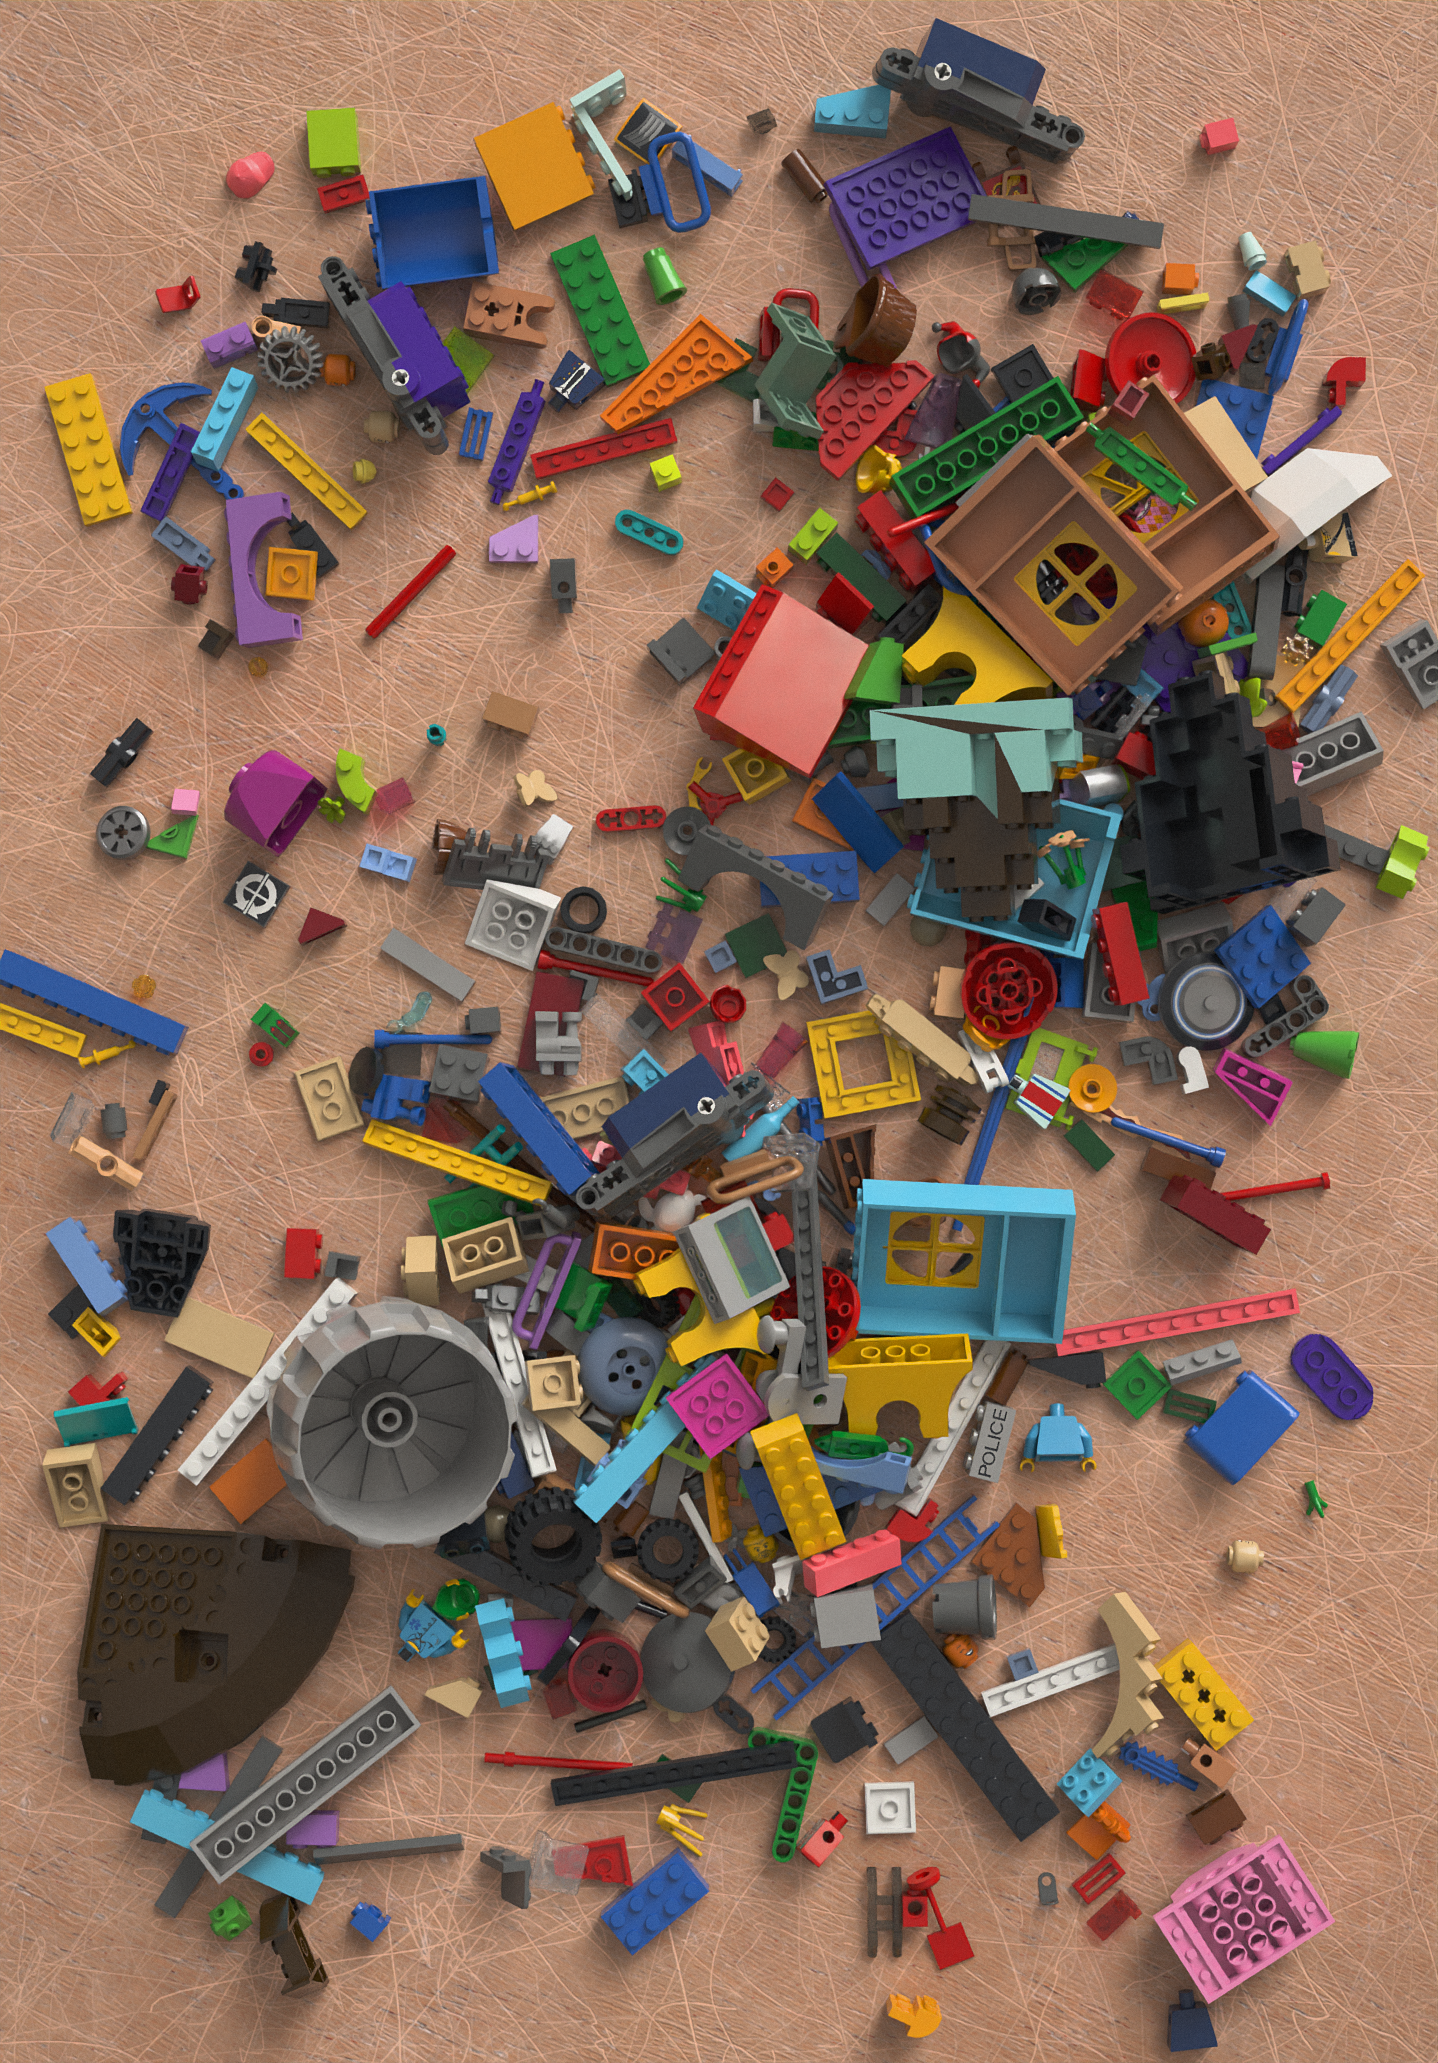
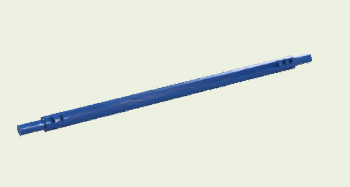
(995, 1110)

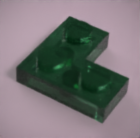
(742, 381)

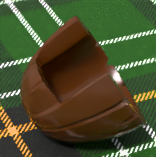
(443, 839)

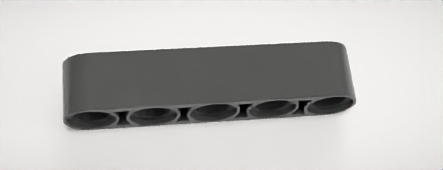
(1266, 623)
(594, 942)

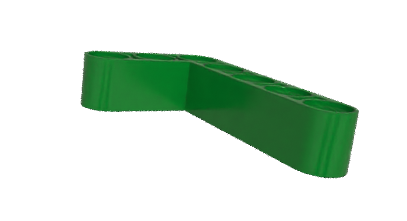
(793, 1787)

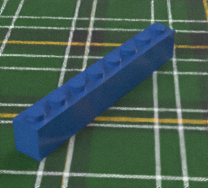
(92, 1002)

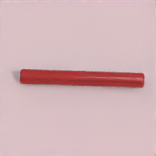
(410, 591)

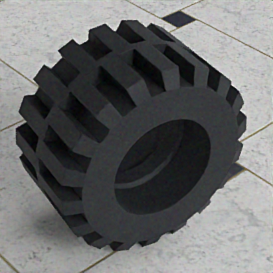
(663, 1571)

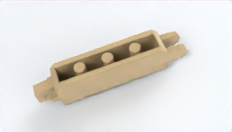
(922, 1039)

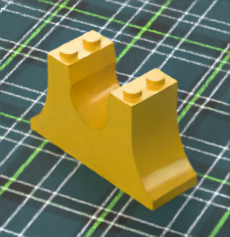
(973, 642)
(703, 1335)
(902, 1369)

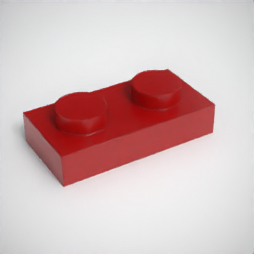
(343, 194)

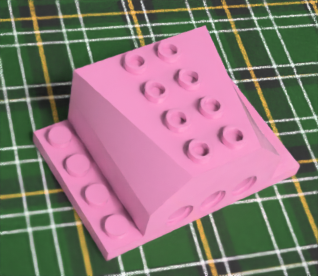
(1241, 1915)

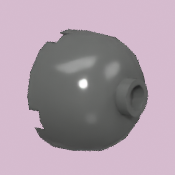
(1035, 290)

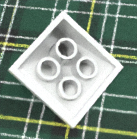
(512, 922)

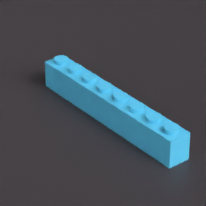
(636, 1455)
(269, 1867)

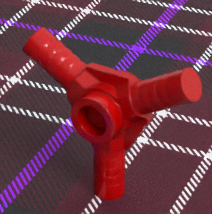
(713, 803)

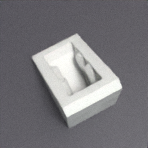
(762, 419)

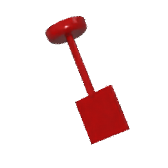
(950, 1943)

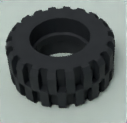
(556, 1563)

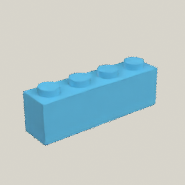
(224, 419)

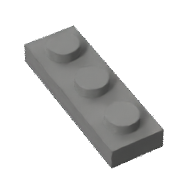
(1202, 1362)

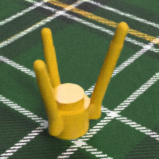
(669, 1820)

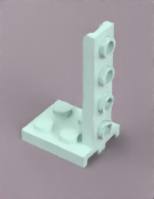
(592, 103)

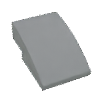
(1415, 661)

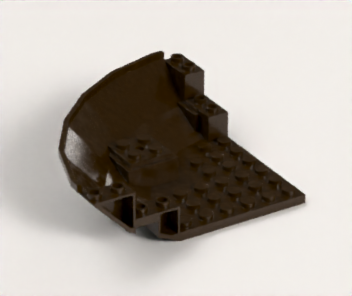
(171, 1603)

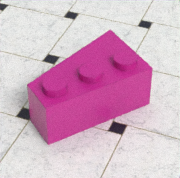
(1254, 1083)

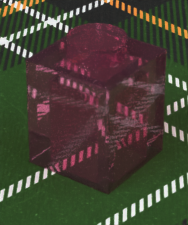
(394, 796)

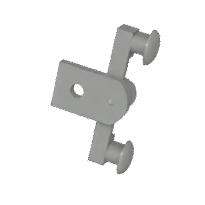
(782, 1388)

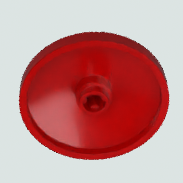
(1150, 347)

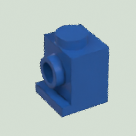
(369, 1920)

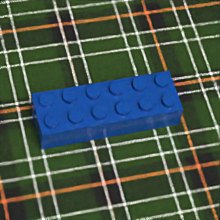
(538, 1127)

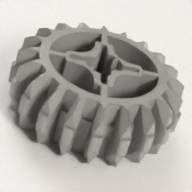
(282, 355)

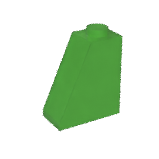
(878, 674)

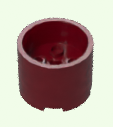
(600, 1690)

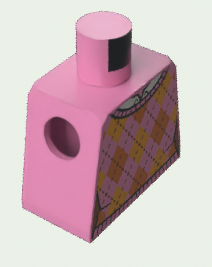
(1153, 514)

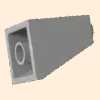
(846, 1617)

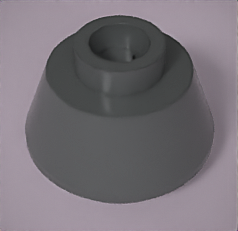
(855, 763)

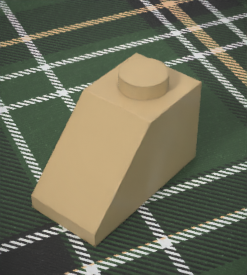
(457, 1694)

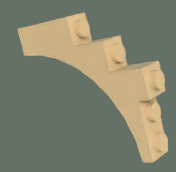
(1138, 1677)

